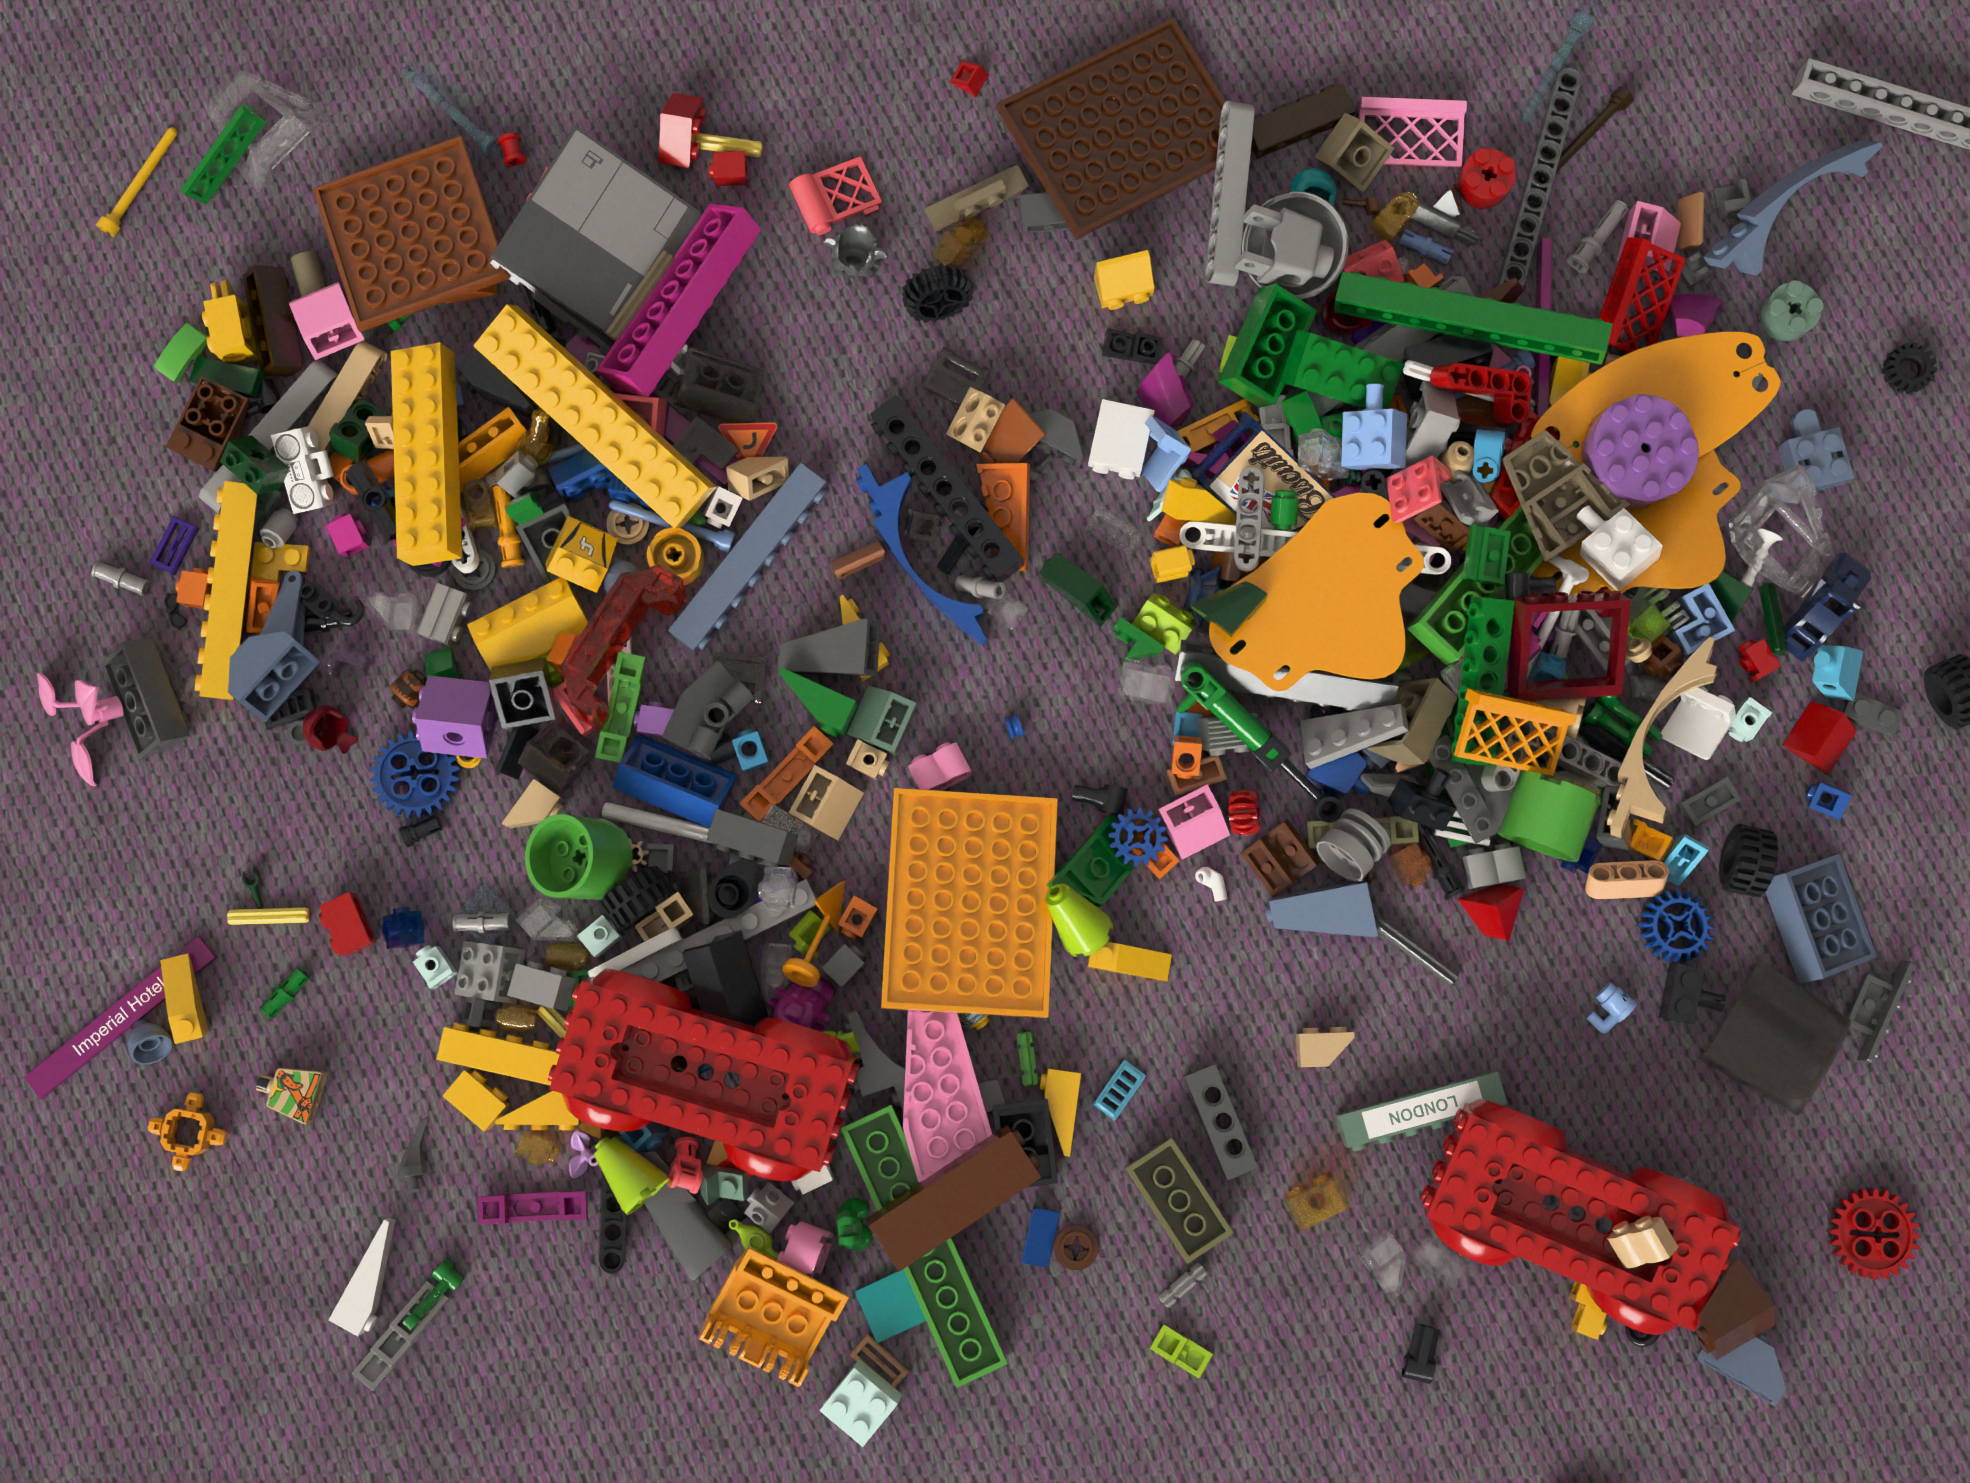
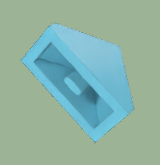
(1683, 857)

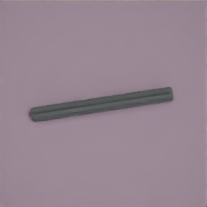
(1410, 946)

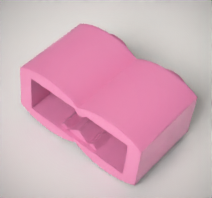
(940, 769)

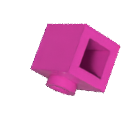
(348, 534)

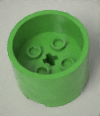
(1549, 816)
(577, 856)

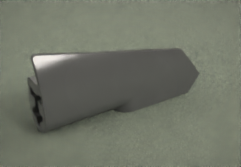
(685, 1224)

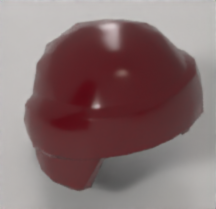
(1339, 322)
(326, 728)

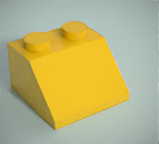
(1124, 280)

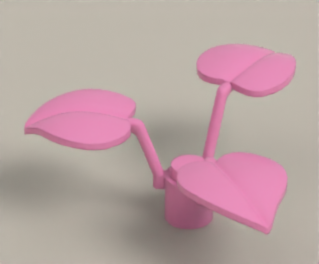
(92, 711)

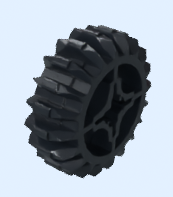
(937, 292)

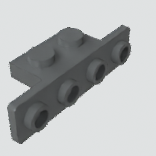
(1463, 792)
(1875, 1006)

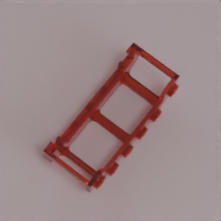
(611, 630)

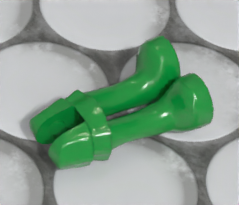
(1596, 715)
(849, 1225)

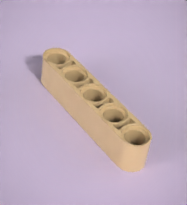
(347, 390)

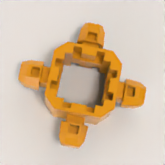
(168, 1126)

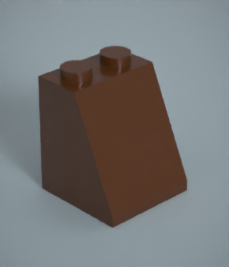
(1734, 1313)

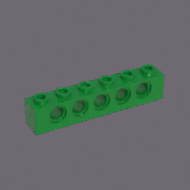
(1486, 661)

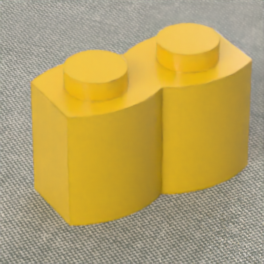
(1171, 563)

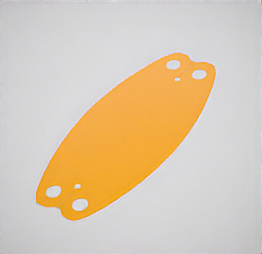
(1686, 371)

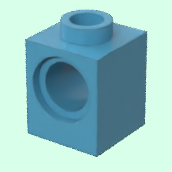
(753, 762)

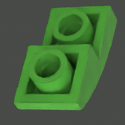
(179, 352)

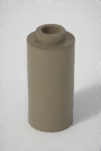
(308, 272)

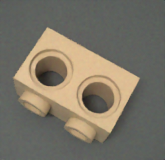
(975, 419)

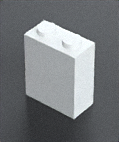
(1120, 439)

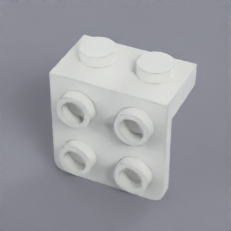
(1699, 722)

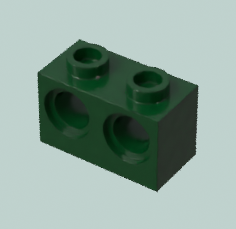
(351, 435)

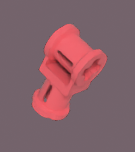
(685, 1168)

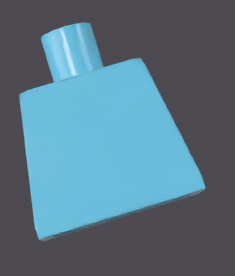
(1837, 668)

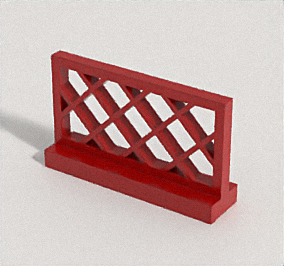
(1624, 291)

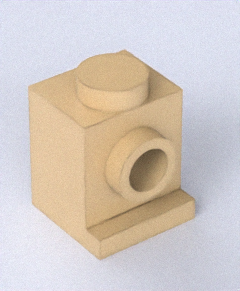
(857, 756)

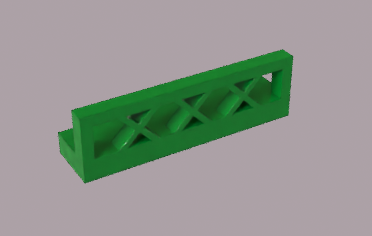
(224, 154)

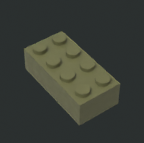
(1178, 1199)

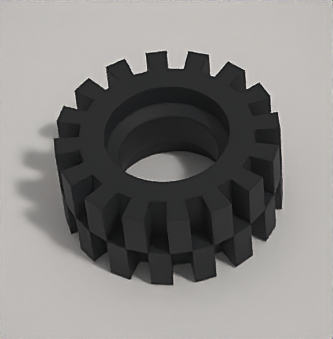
(1923, 362)

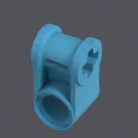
(1488, 448)

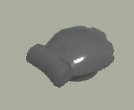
(1646, 687)

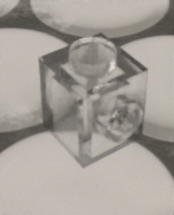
(778, 888)

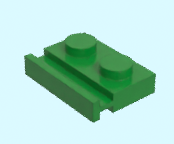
(1486, 555)

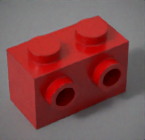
(346, 924)

